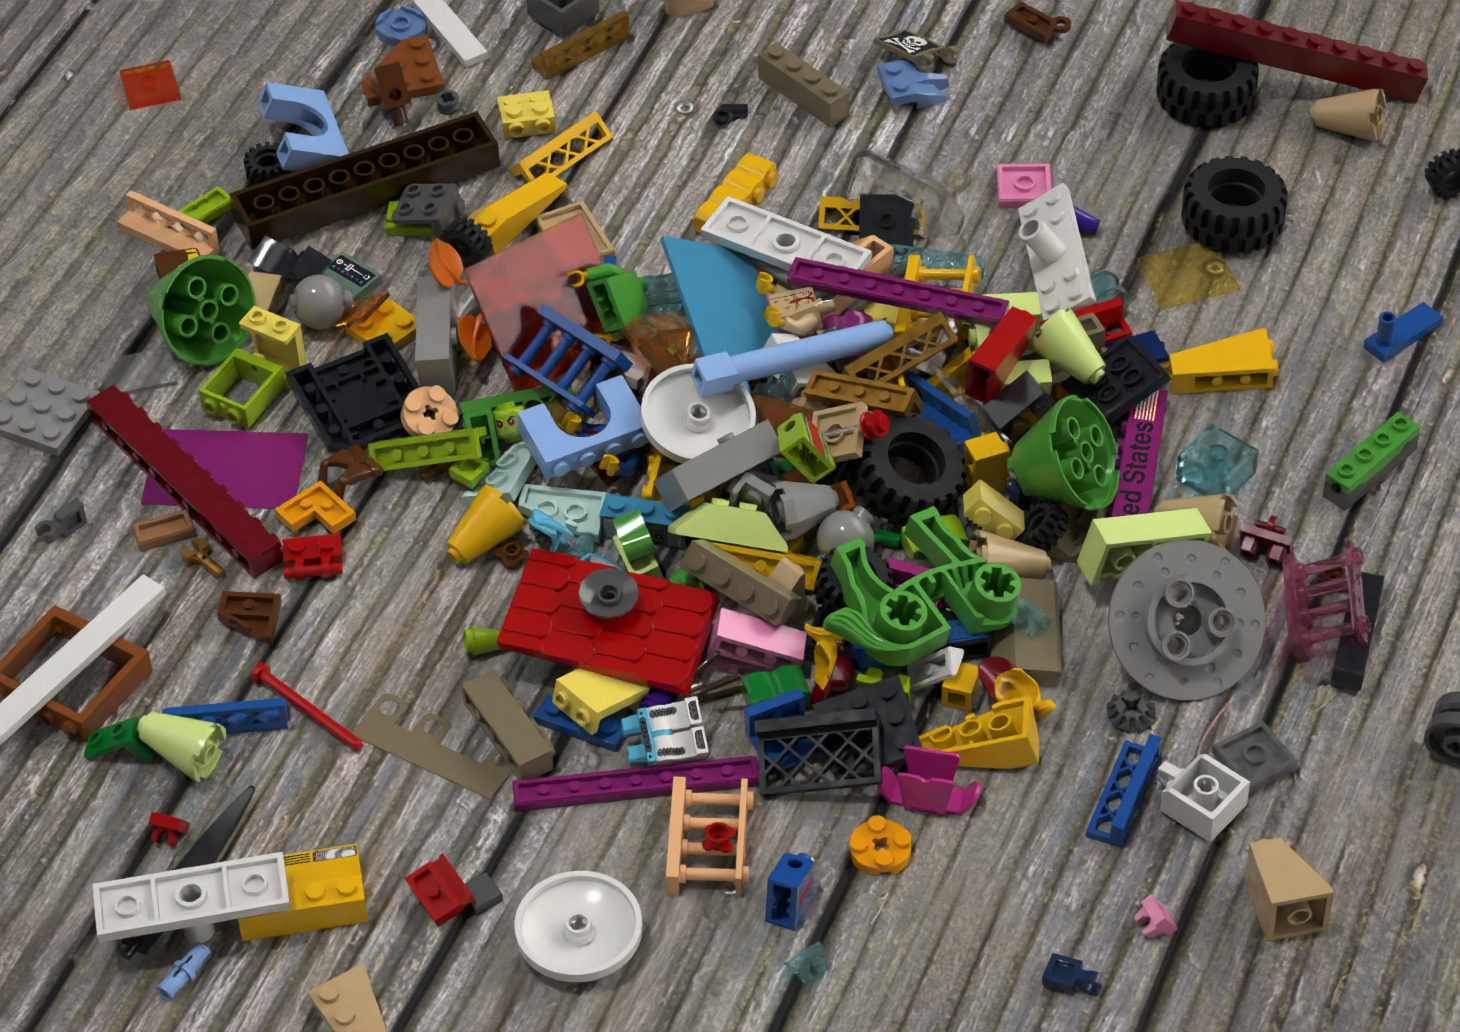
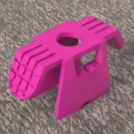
(929, 783)

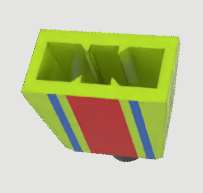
(796, 442)

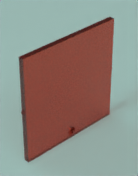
(523, 277)

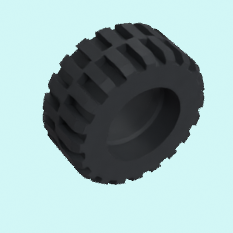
(1201, 101)
(1228, 226)
(926, 447)

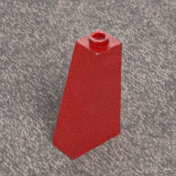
(999, 354)

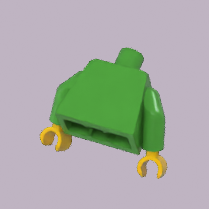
(615, 295)

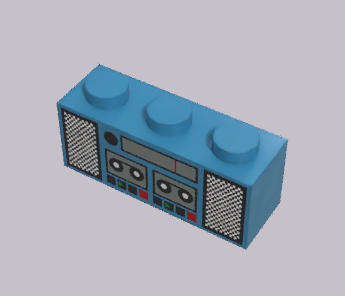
(654, 514)

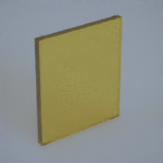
(1187, 275)

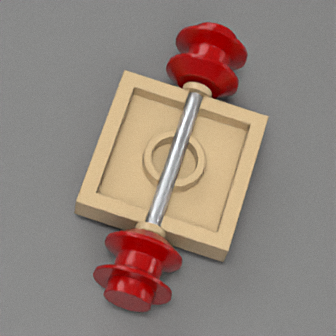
(846, 428)

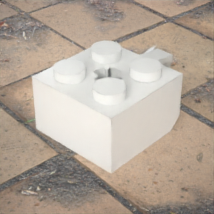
(1202, 795)

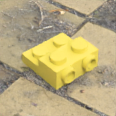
(526, 114)

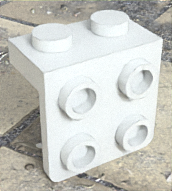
(938, 359)

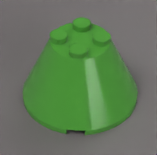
(202, 308)
(1068, 456)

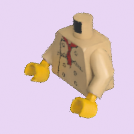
(795, 309)

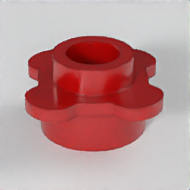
(715, 831)

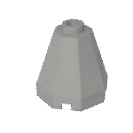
(800, 506)

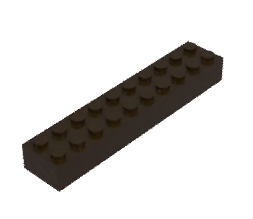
(364, 179)

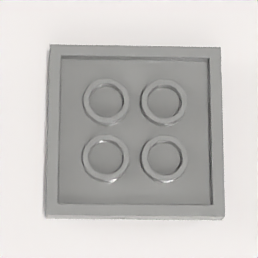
(44, 411)

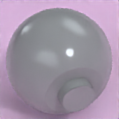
(320, 301)
(843, 527)

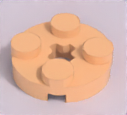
(429, 398)

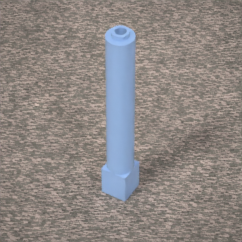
(721, 372)

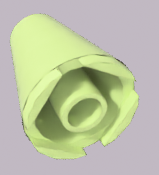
(1069, 347)
(183, 742)

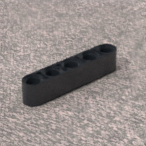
(1350, 655)

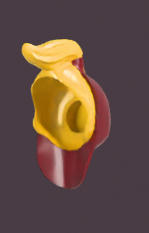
(832, 664)
(1007, 682)

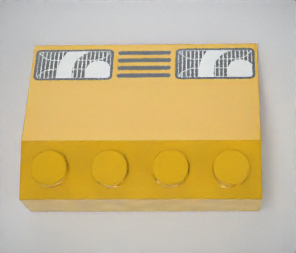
(323, 894)

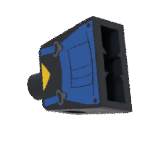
(974, 645)

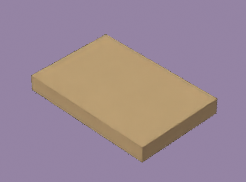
(561, 214)

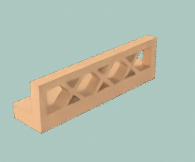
(166, 233)

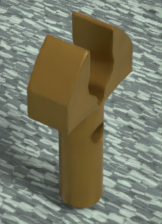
(190, 557)

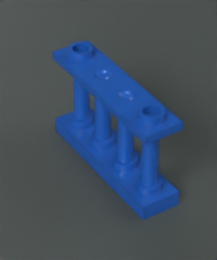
(571, 335)

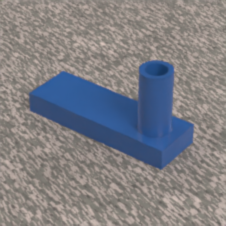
(1397, 334)

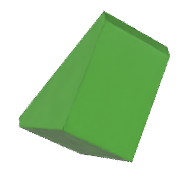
(488, 442)

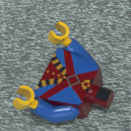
(610, 467)

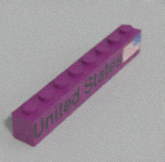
(1139, 456)

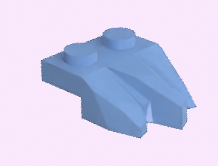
(907, 84)

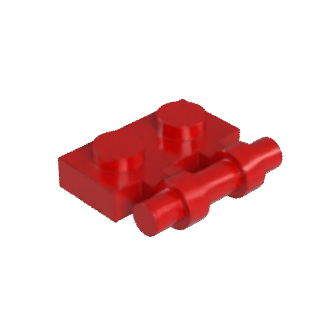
(312, 556)

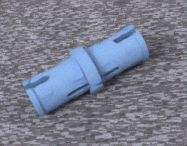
(183, 971)

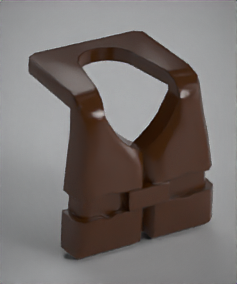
(358, 467)

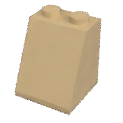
(1286, 891)

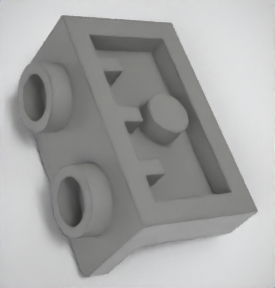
(750, 490)

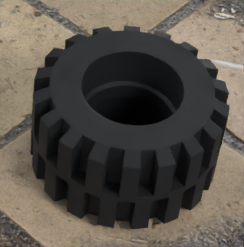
(829, 589)

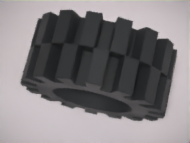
(257, 158)
(1438, 174)
(467, 240)
(1044, 525)

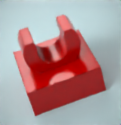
(168, 825)

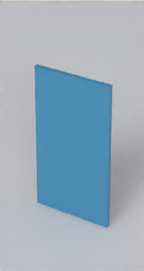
(719, 296)

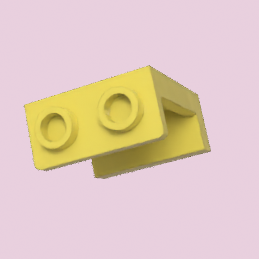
(275, 338)
(593, 696)

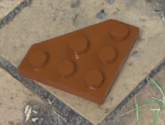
(417, 66)

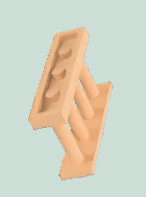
(683, 823)

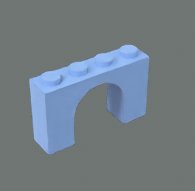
(309, 110)
(561, 453)

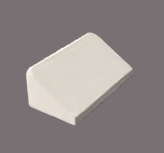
(934, 668)

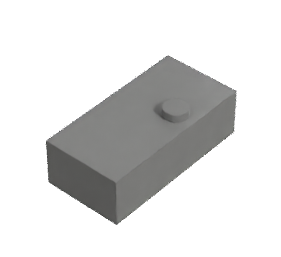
(436, 335)
(718, 465)

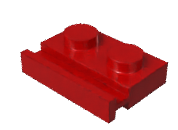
(440, 890)

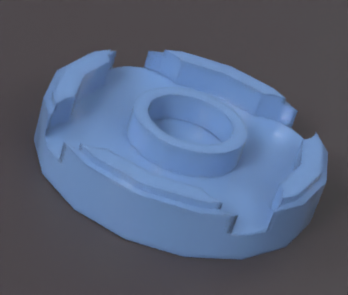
(400, 24)

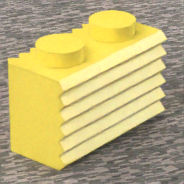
(993, 511)

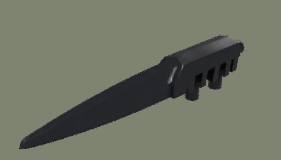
(203, 852)

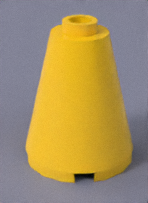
(484, 526)

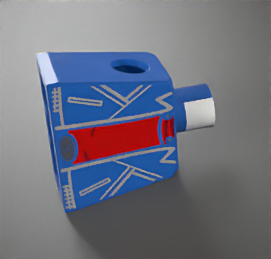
(792, 875)

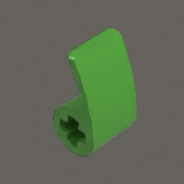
(634, 535)

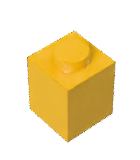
(961, 689)

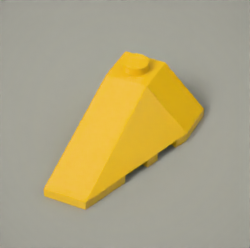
(517, 209)
(995, 739)

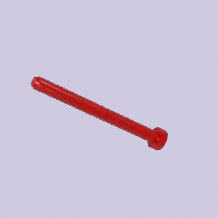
(262, 674)

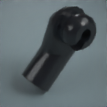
(726, 112)

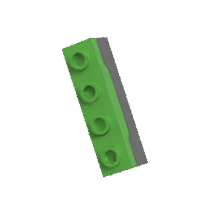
(1371, 461)

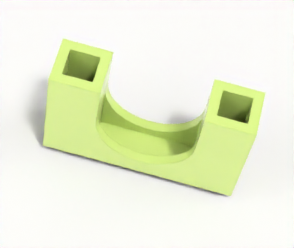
(1037, 368)

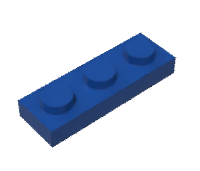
(551, 717)

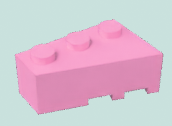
(752, 643)

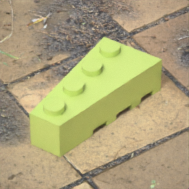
(1119, 540)

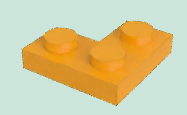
(316, 503)

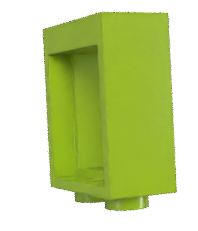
(249, 367)

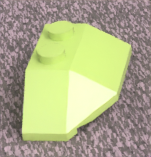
(729, 524)

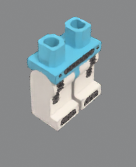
(666, 734)

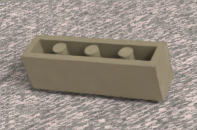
(803, 84)
(740, 582)
(508, 726)

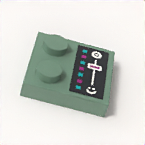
(353, 275)

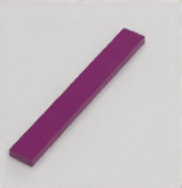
(897, 292)
(633, 783)

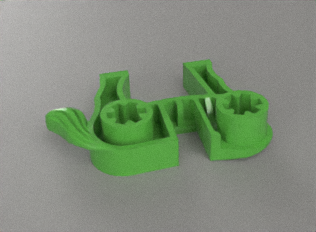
(904, 622)

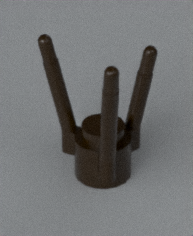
(701, 691)

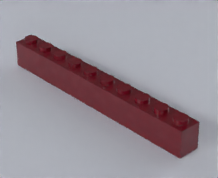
(1296, 50)
(185, 481)

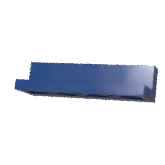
(945, 411)
(239, 716)
(1129, 795)

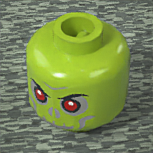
(507, 422)

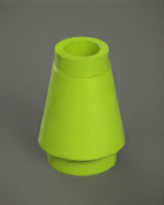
(480, 640)

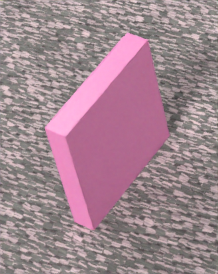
(1021, 183)

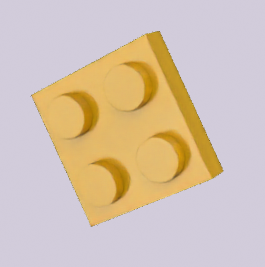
(386, 319)

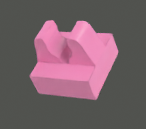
(1157, 915)

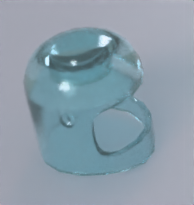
(1106, 285)

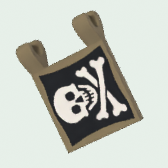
(915, 48)

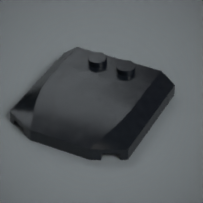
(356, 395)

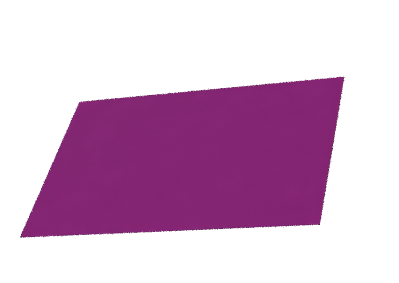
(253, 466)

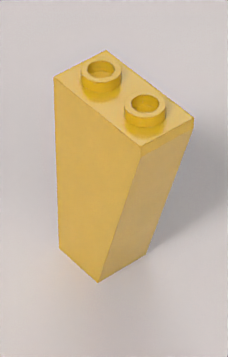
(1225, 365)

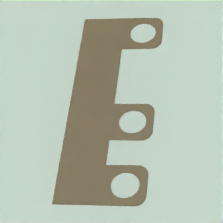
(425, 751)

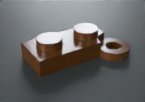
(1035, 22)

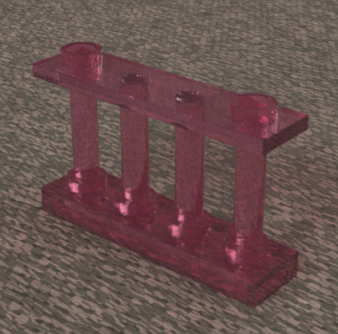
(1298, 594)

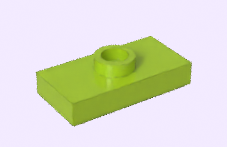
(208, 205)

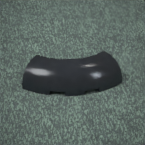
(284, 261)

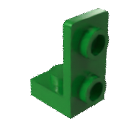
(116, 737)

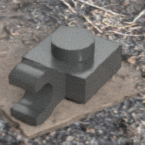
(66, 521)

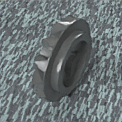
(1131, 720)

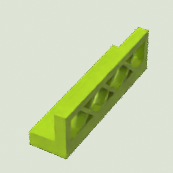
(428, 449)

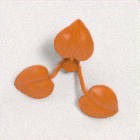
(446, 269)

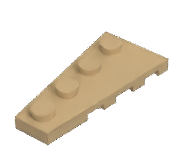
(348, 1003)

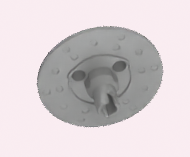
(1144, 620)

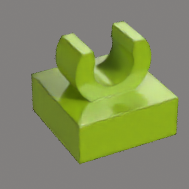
(469, 472)

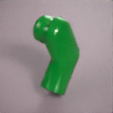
(887, 538)

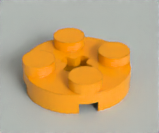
(880, 831)

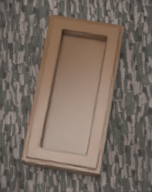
(163, 530)

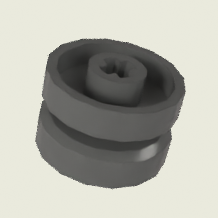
(1443, 730)

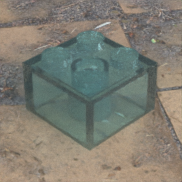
(1216, 463)

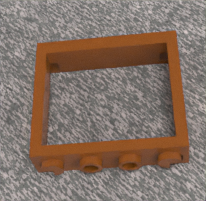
(132, 658)

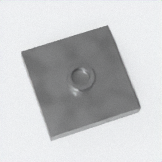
(1255, 755)

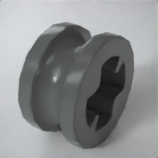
(447, 96)

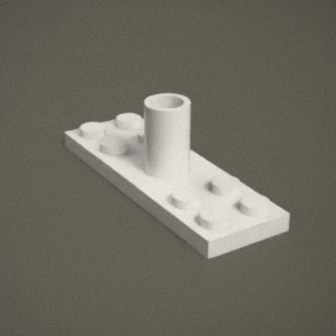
(778, 238)
(1056, 252)
(191, 898)

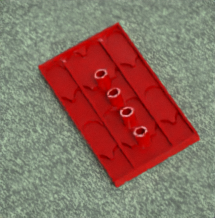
(650, 645)

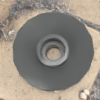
(608, 584)

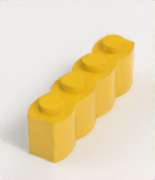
(745, 183)

